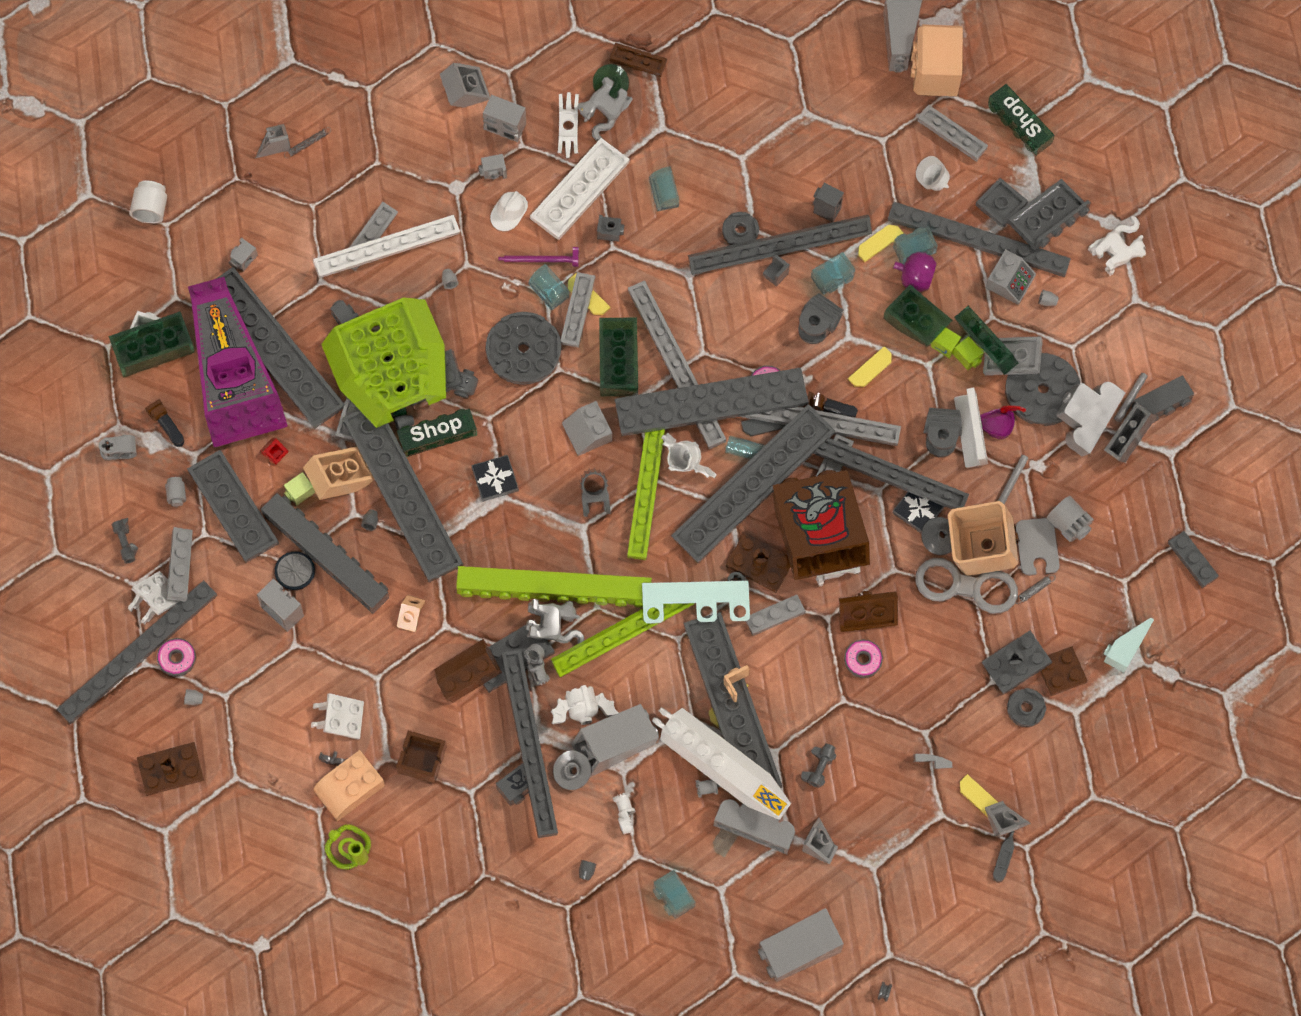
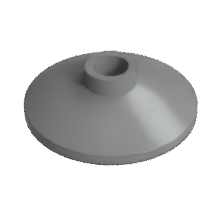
(563, 770)

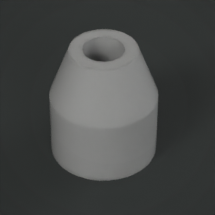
(449, 279)
(1048, 298)
(193, 697)

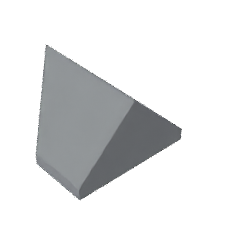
(274, 142)
(1004, 819)
(819, 843)

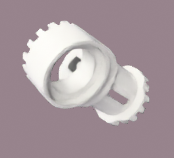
(625, 810)

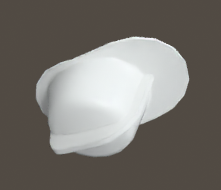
(932, 174)
(508, 211)

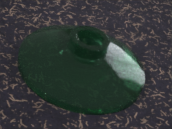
(614, 73)

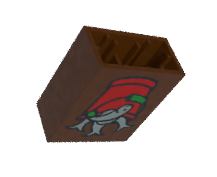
(821, 524)

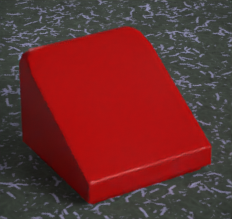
(274, 450)

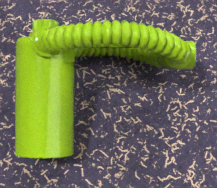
(357, 853)

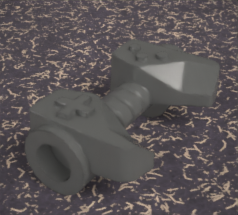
(128, 551)
(826, 756)

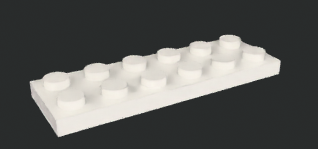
(579, 189)

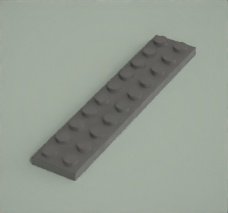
(282, 356)
(711, 401)
(753, 483)
(404, 496)
(739, 719)

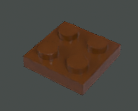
(1063, 672)

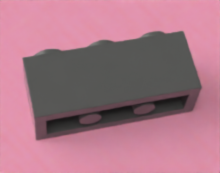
(1167, 397)
(1130, 432)

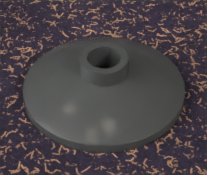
(932, 539)

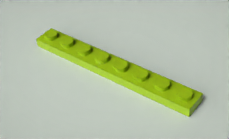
(645, 495)
(611, 638)

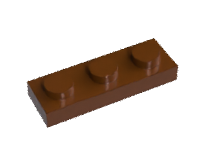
(638, 59)

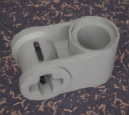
(120, 447)

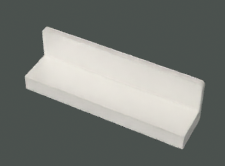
(972, 432)

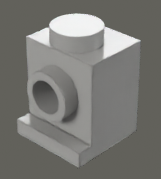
(493, 167)
(242, 255)

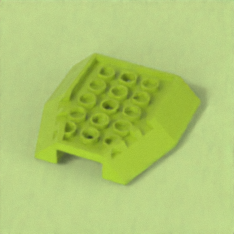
(417, 361)

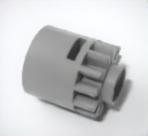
(1070, 519)

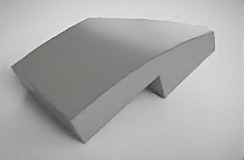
(939, 762)

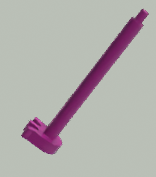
(570, 259)

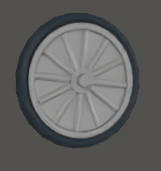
(294, 570)

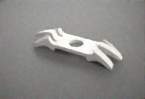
(568, 115)

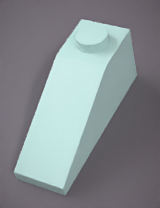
(1124, 648)

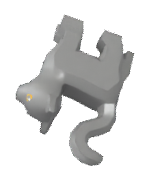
(606, 105)
(551, 621)

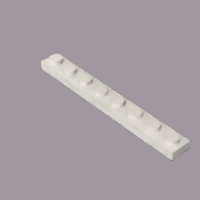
(386, 246)

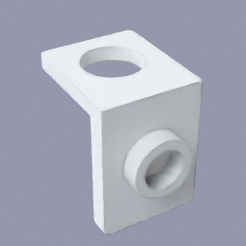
(143, 317)

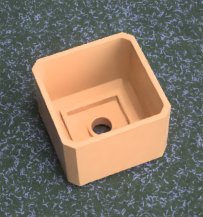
(937, 60)
(972, 528)

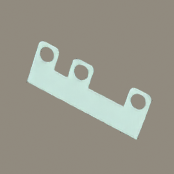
(696, 592)

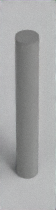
(1130, 398)
(1013, 478)

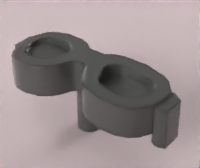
(333, 761)

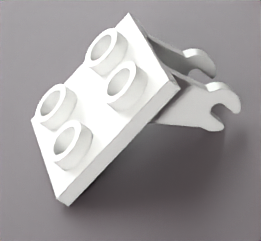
(154, 593)
(342, 716)

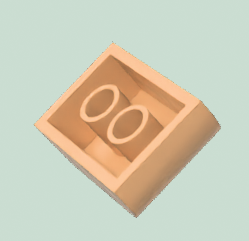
(338, 473)
(348, 785)

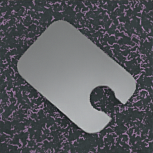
(1037, 541)

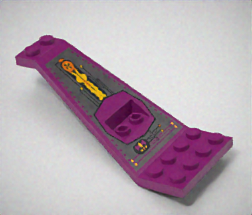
(234, 381)

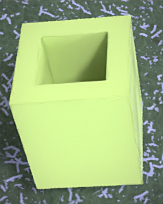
(298, 489)

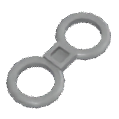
(966, 586)

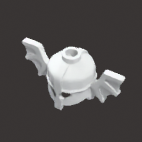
(685, 456)
(582, 706)

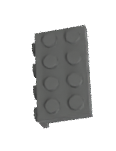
(1048, 215)

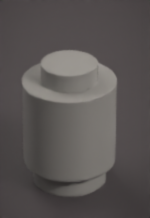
(175, 491)

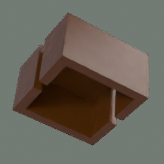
(422, 757)

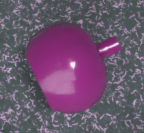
(917, 271)

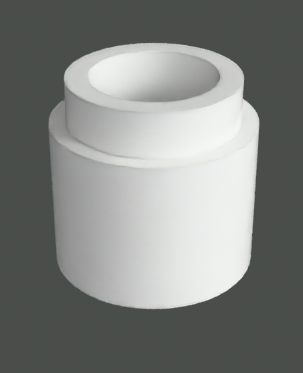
(148, 202)

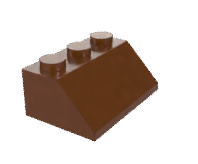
(466, 671)

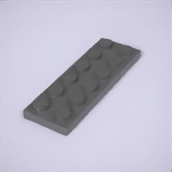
(233, 506)

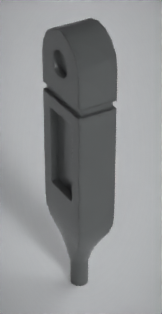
(1004, 859)

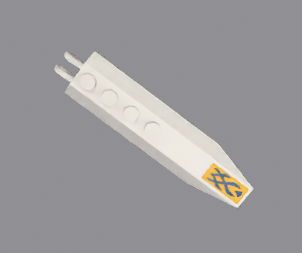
(722, 763)

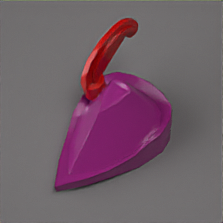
(1000, 422)

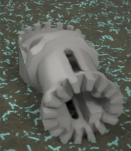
(536, 664)
(706, 787)

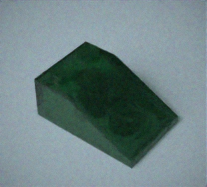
(916, 316)

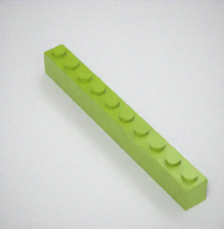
(550, 586)

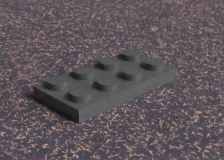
(515, 641)

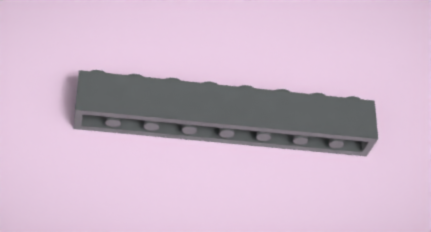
(325, 553)

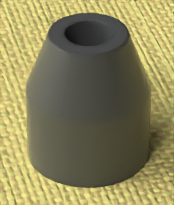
(403, 420)
(370, 520)
(586, 870)

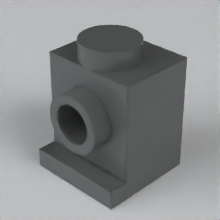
(607, 233)
(342, 312)

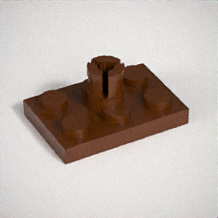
(759, 562)
(868, 611)
(170, 769)

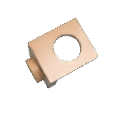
(409, 613)
(733, 676)

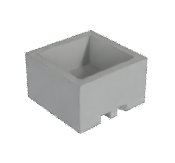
(504, 118)
(280, 605)

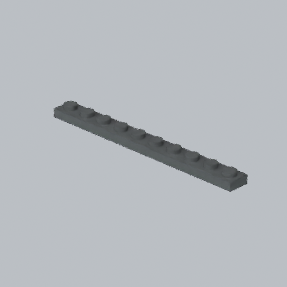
(978, 238)
(780, 244)
(892, 474)
(136, 652)
(529, 744)

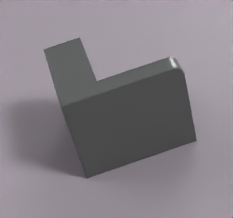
(776, 270)

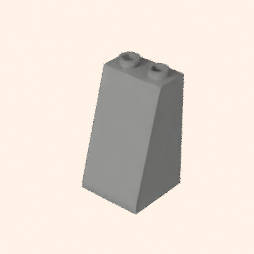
(900, 29)
(616, 738)
(801, 946)

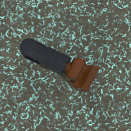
(830, 406)
(158, 413)

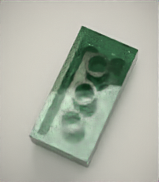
(151, 344)
(618, 356)

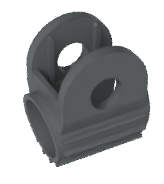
(822, 314)
(945, 425)
(598, 496)

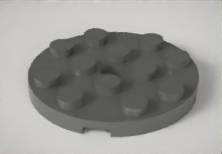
(525, 329)
(1041, 407)

